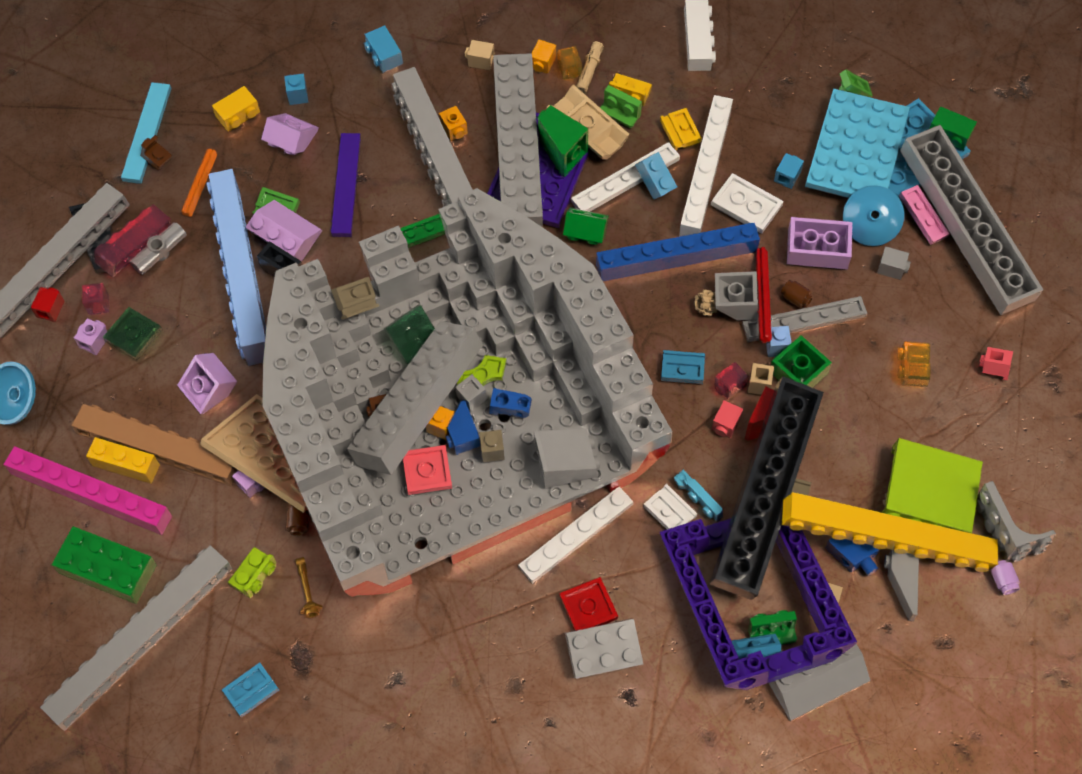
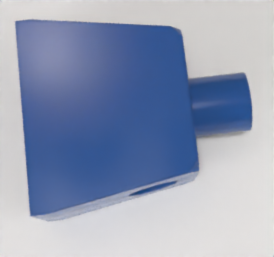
(853, 555)

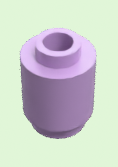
(1005, 577)

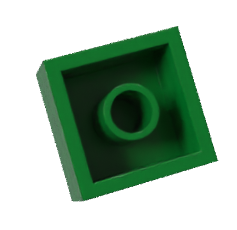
(801, 363)

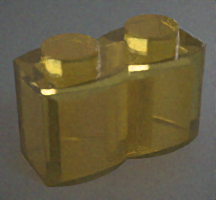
(914, 364)

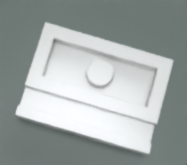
(669, 508)

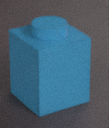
(296, 89)
(788, 170)

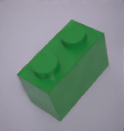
(956, 126)
(585, 225)

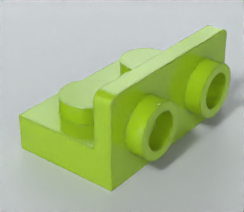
(252, 572)

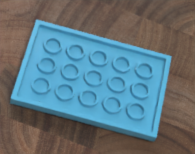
(856, 144)

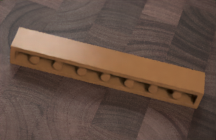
(166, 446)

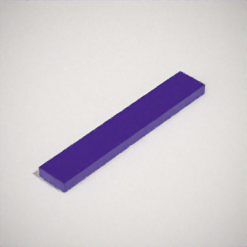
(346, 185)

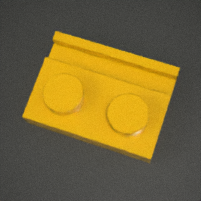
(680, 129)

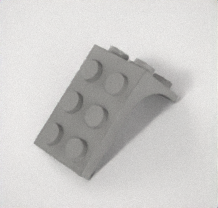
(1012, 541)

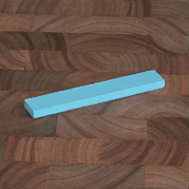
(147, 128)

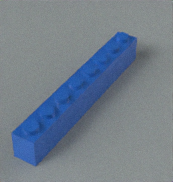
(677, 252)

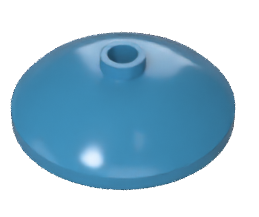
(867, 229)
(16, 392)

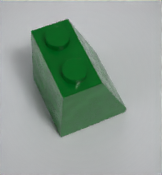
(562, 139)

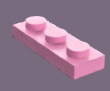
(924, 214)

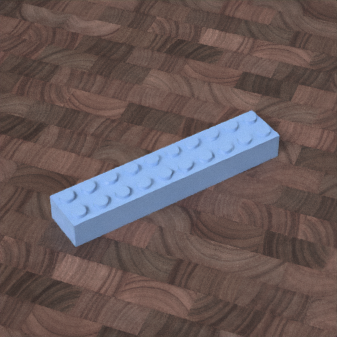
(238, 266)

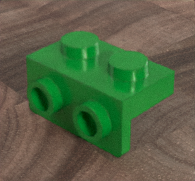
(780, 623)

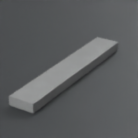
(811, 317)

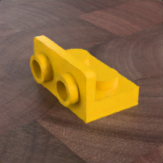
(632, 87)

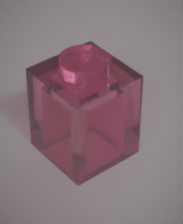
(95, 298)
(731, 380)

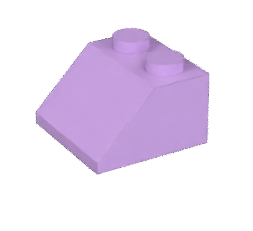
(288, 133)
(206, 382)

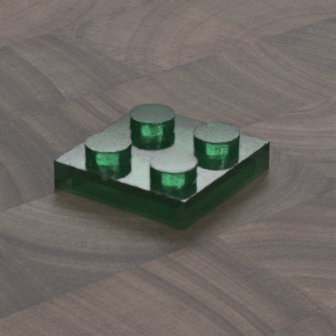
(410, 332)
(132, 333)

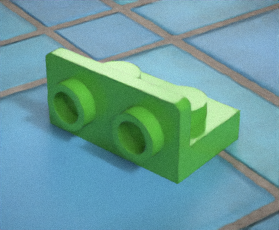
(621, 106)

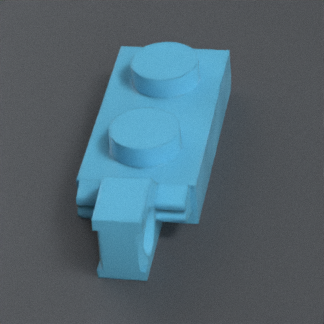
(698, 494)

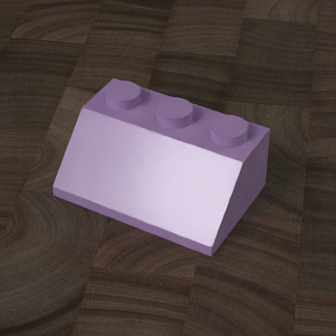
(284, 229)

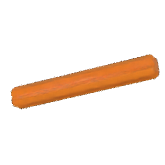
(199, 183)

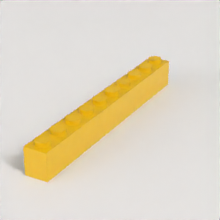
(889, 532)

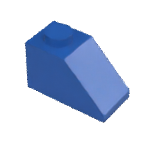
(462, 431)

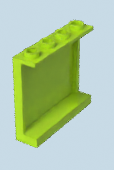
(933, 486)

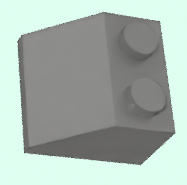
(737, 294)

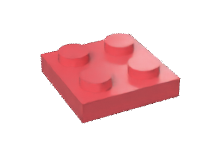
(427, 470)

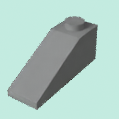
(903, 576)

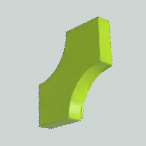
(489, 370)

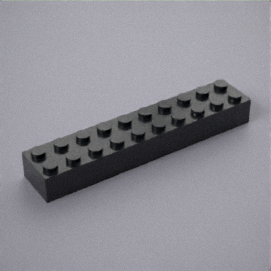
(766, 484)

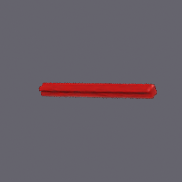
(763, 295)

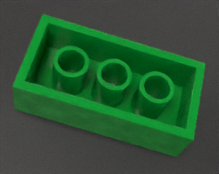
(104, 565)

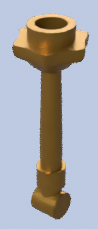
(311, 608)

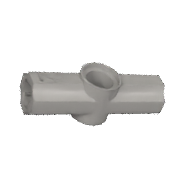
(150, 254)

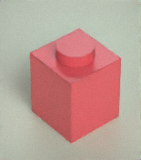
(727, 419)

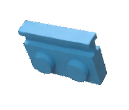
(683, 367)
(250, 689)

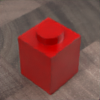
(47, 304)

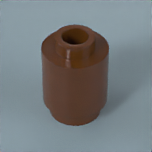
(797, 293)
(296, 521)

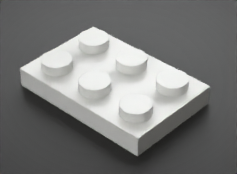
(747, 202)

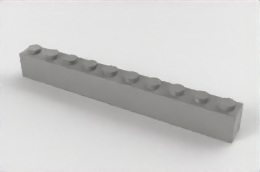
(59, 253)
(136, 638)

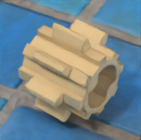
(705, 302)

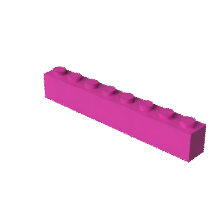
(88, 490)

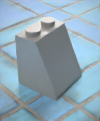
(565, 456)

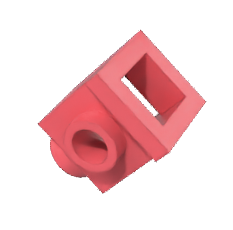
(996, 362)

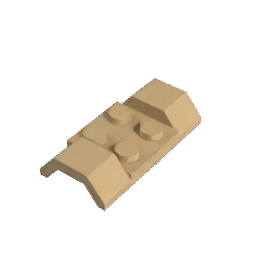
(604, 134)

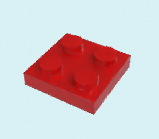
(588, 605)

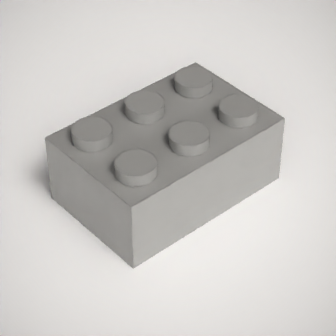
(604, 648)

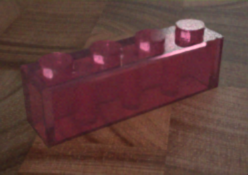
(131, 240)

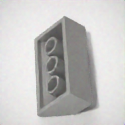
(821, 684)

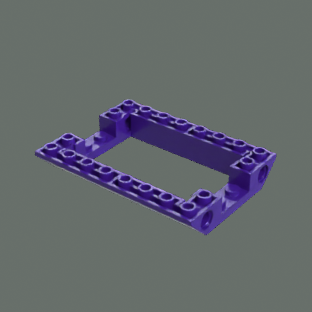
(755, 670)

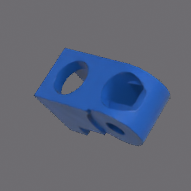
(510, 403)

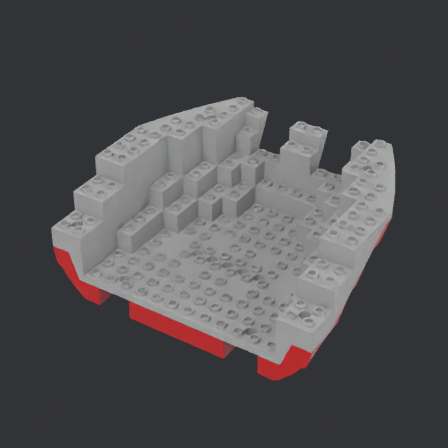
(529, 305)

